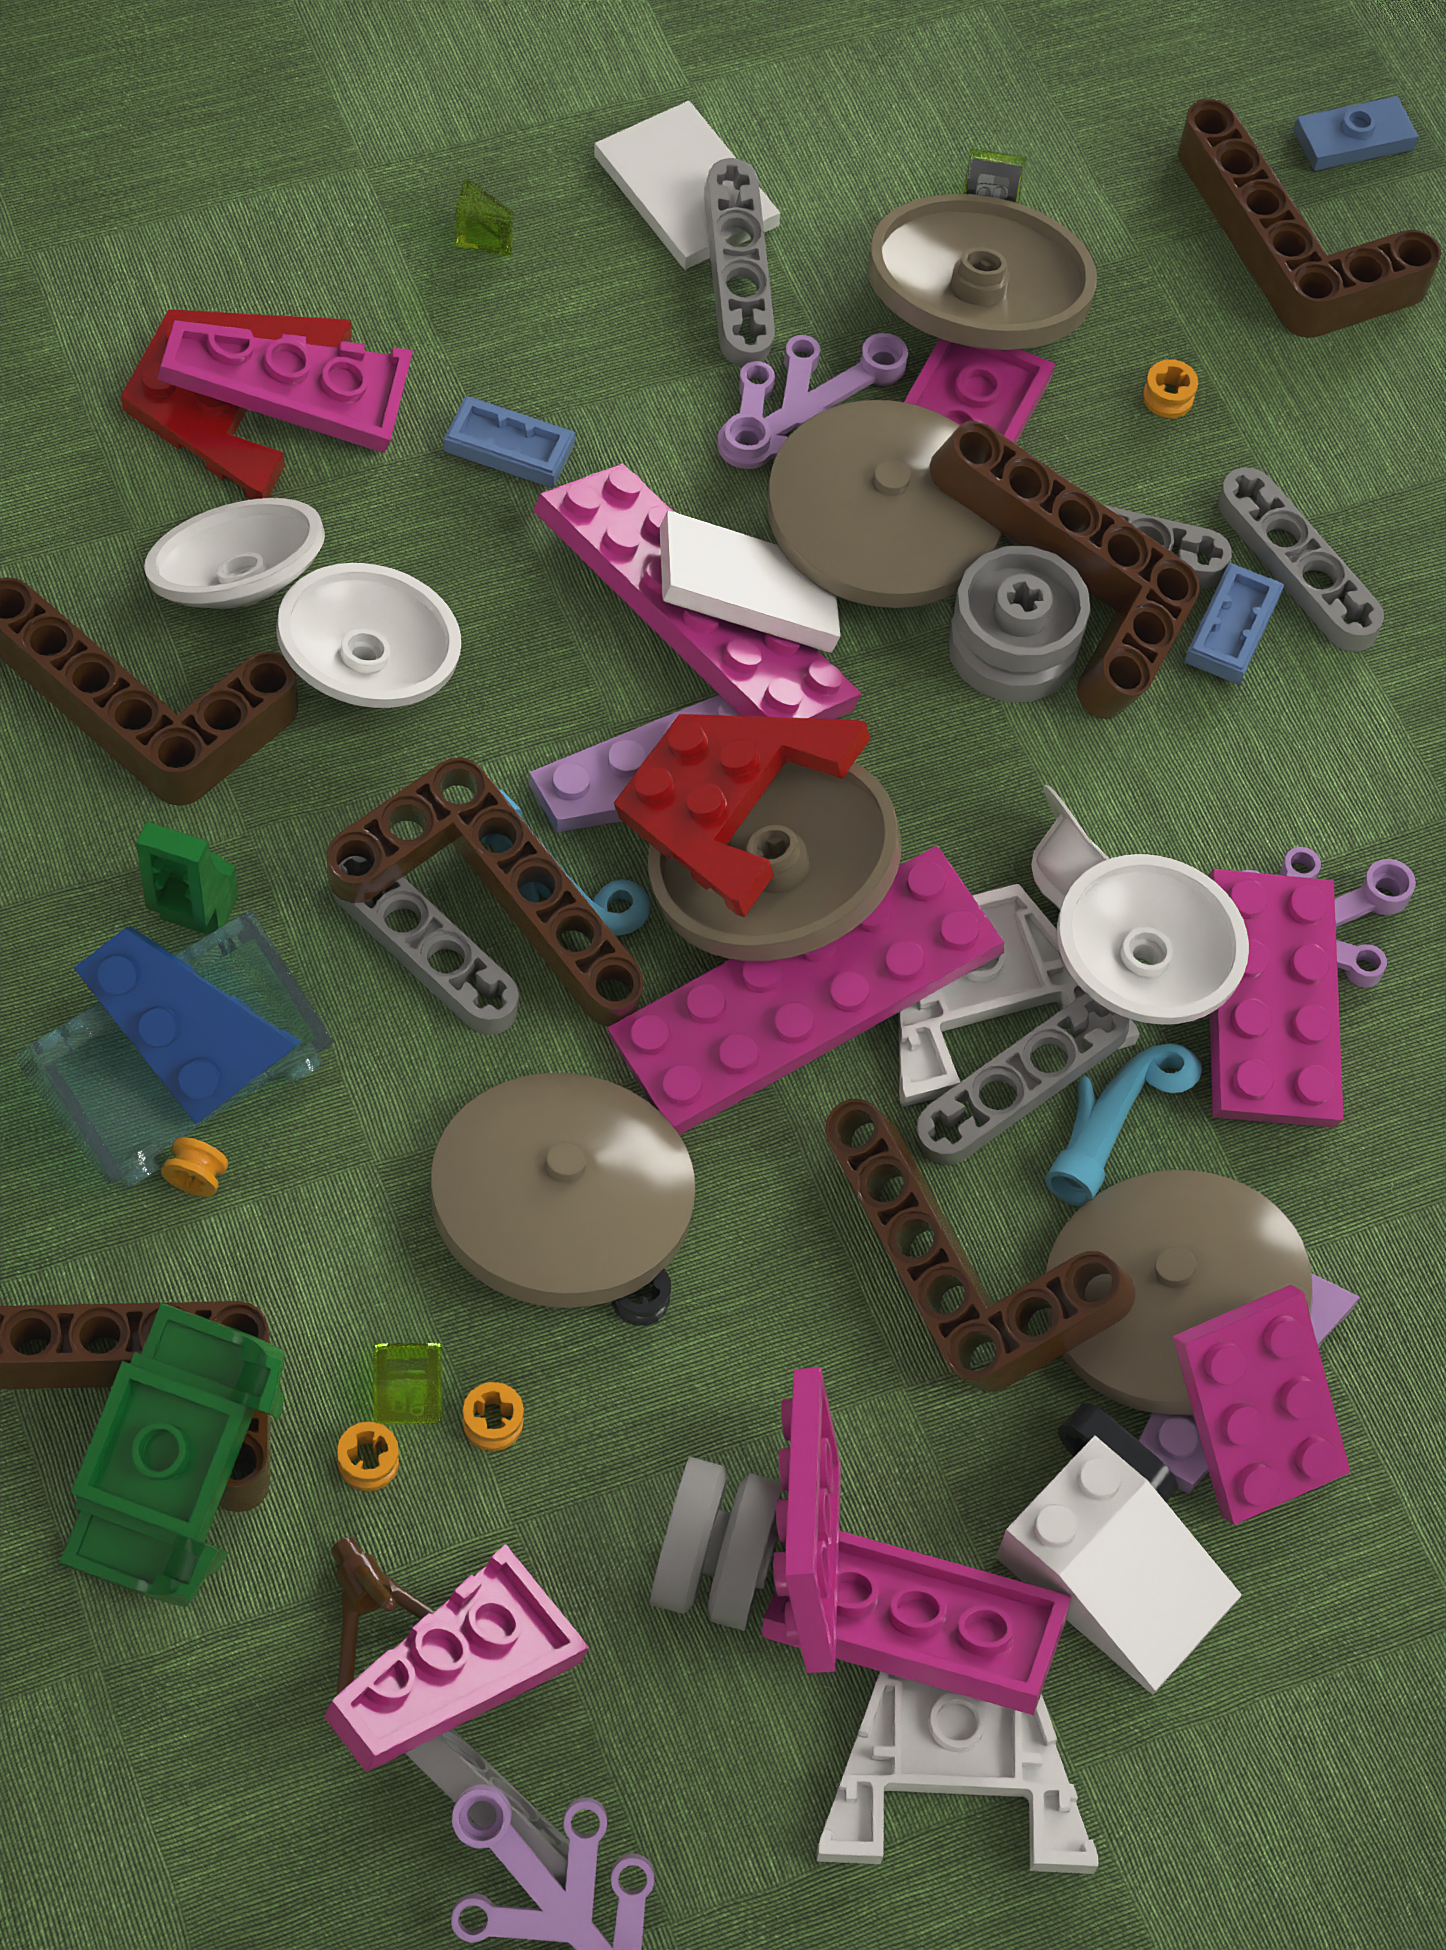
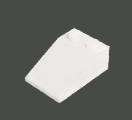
(1125, 1559)

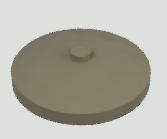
(981, 271)
(863, 512)
(831, 862)
(562, 1190)
(1193, 1254)

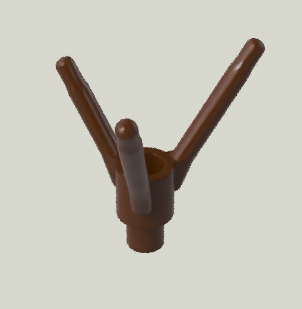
(364, 1592)

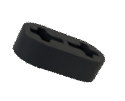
(1092, 1421)

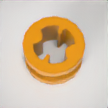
(1172, 373)
(194, 1167)
(509, 1405)
(388, 1461)

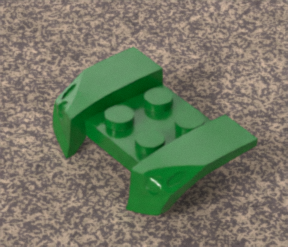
(169, 1455)

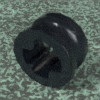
(650, 1312)

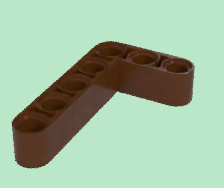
(1301, 282)
(1114, 558)
(127, 703)
(500, 872)
(948, 1266)
(69, 1365)

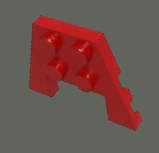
(208, 424)
(710, 777)

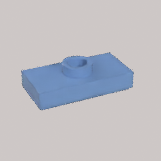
(1355, 133)
(509, 441)
(1234, 623)

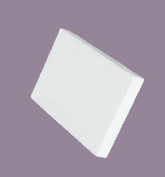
(664, 176)
(743, 583)

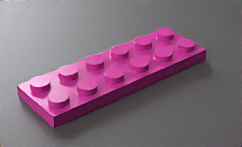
(616, 531)
(768, 1018)

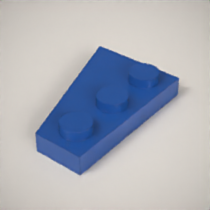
(181, 1024)

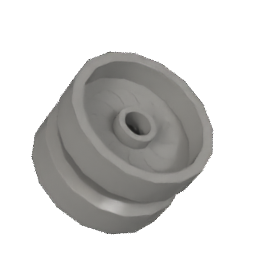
(1018, 623)
(718, 1543)

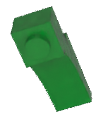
(185, 879)

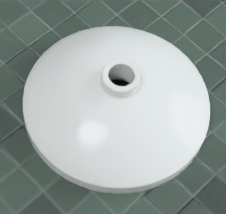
(235, 553)
(368, 635)
(1158, 914)

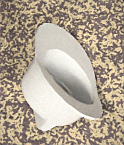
(1062, 853)

